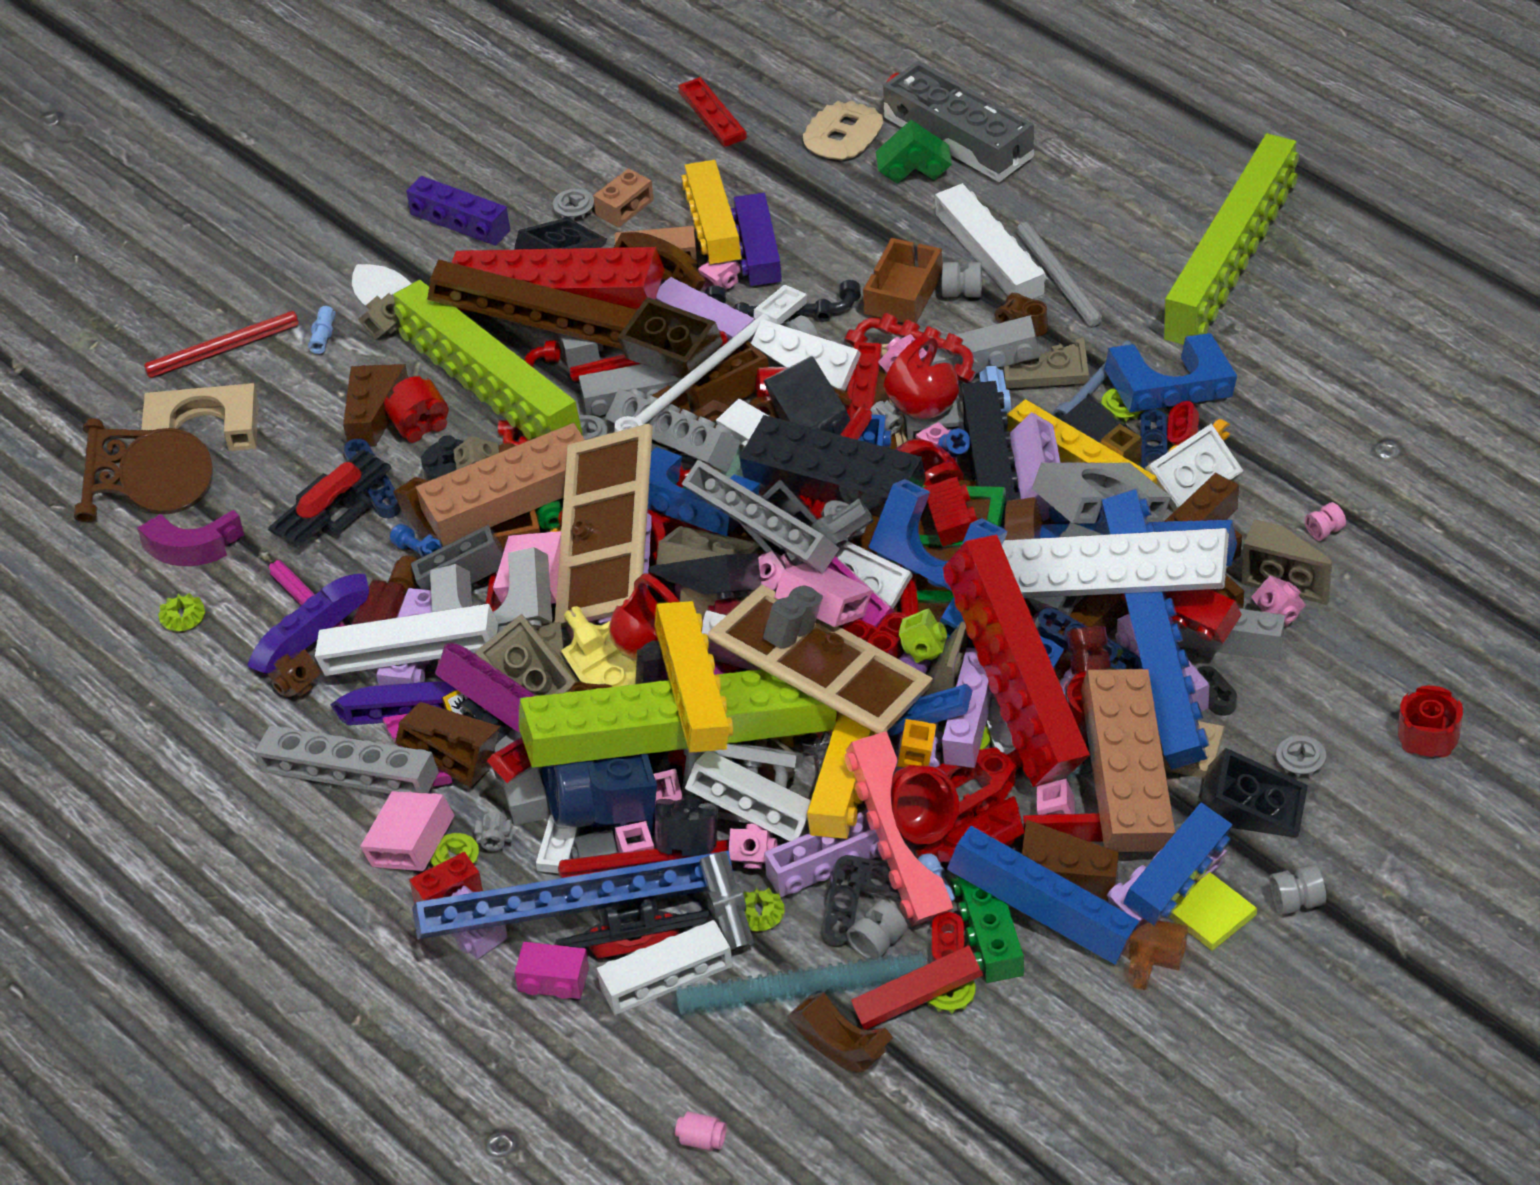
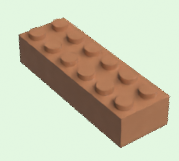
(498, 486)
(1127, 760)

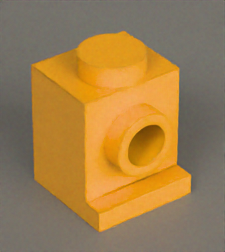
(916, 743)

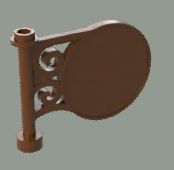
(158, 471)

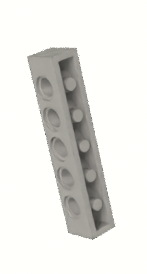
(678, 430)
(760, 516)
(345, 761)

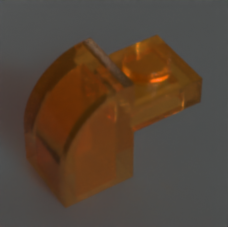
(1158, 946)

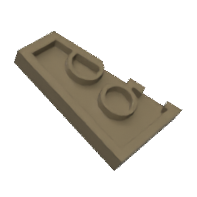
(1055, 367)

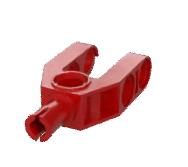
(995, 774)

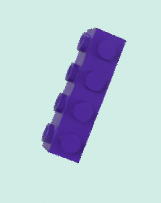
(458, 210)
(757, 239)

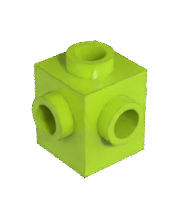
(922, 636)

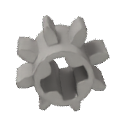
(893, 419)
(493, 831)

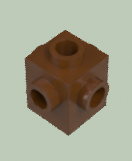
(294, 674)

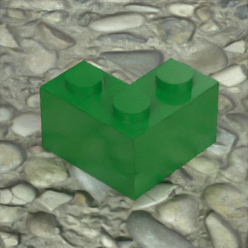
(912, 149)

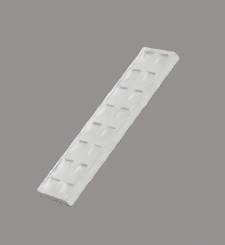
(1119, 563)

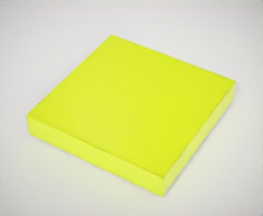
(1212, 911)

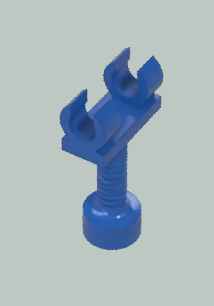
(404, 537)

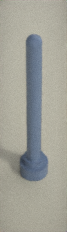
(1089, 387)

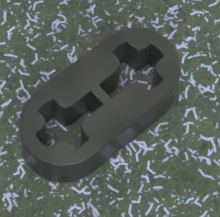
(1219, 688)

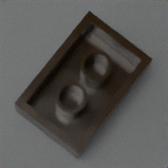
(669, 338)

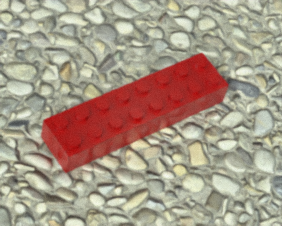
(603, 274)
(1015, 661)

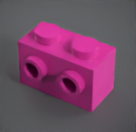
(551, 970)

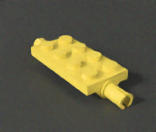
(594, 654)

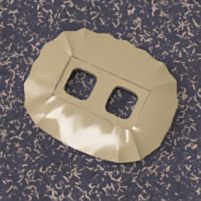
(857, 135)

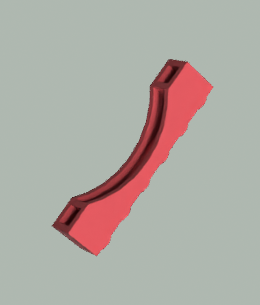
(920, 889)

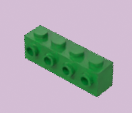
(989, 931)

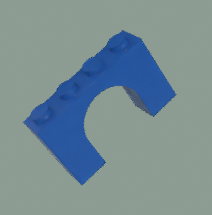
(1145, 389)
(682, 503)
(898, 536)

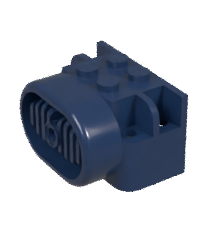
(602, 792)

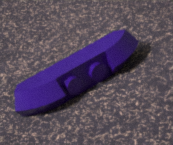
(303, 625)
(374, 703)

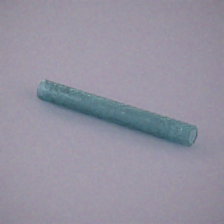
(797, 982)

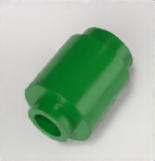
(548, 514)

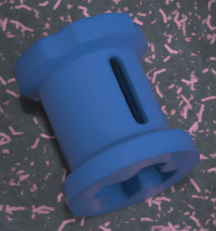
(962, 442)

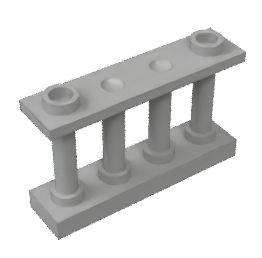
(753, 758)

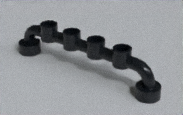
(848, 292)

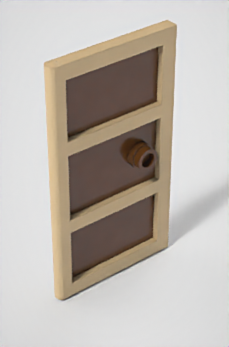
(603, 522)
(825, 664)

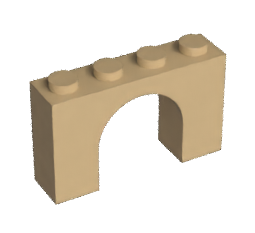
(232, 403)

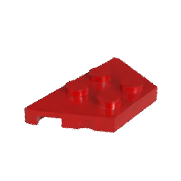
(999, 822)

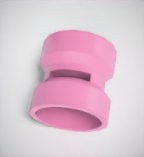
(1325, 521)

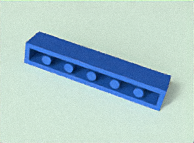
(1042, 894)

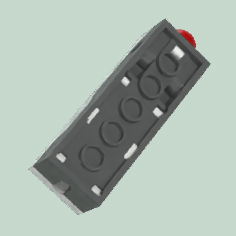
(972, 125)

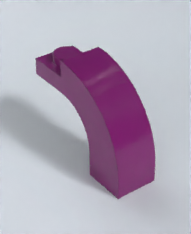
(190, 546)

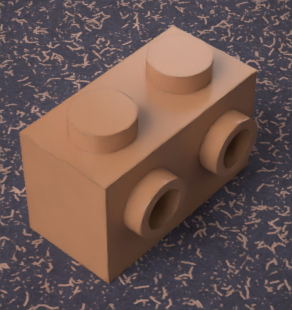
(623, 197)

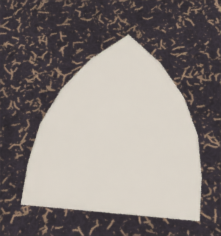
(376, 280)

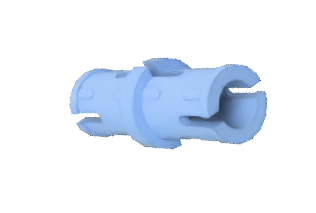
(321, 329)

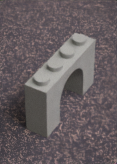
(1079, 488)
(527, 591)

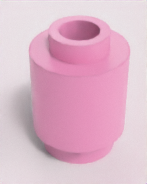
(701, 1131)

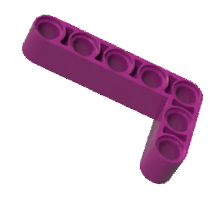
(482, 683)

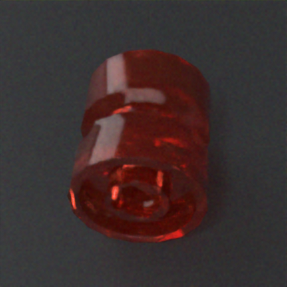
(1084, 640)

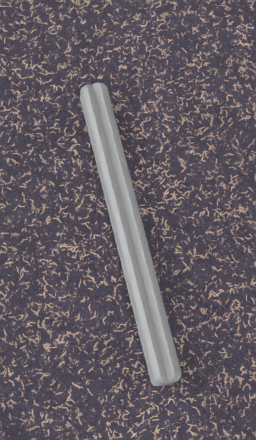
(1059, 274)

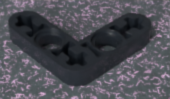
(860, 881)

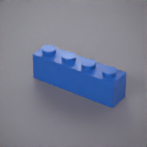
(1177, 865)

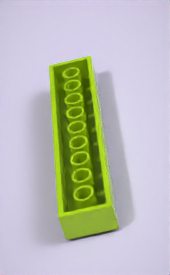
(1231, 239)
(483, 364)
(646, 718)

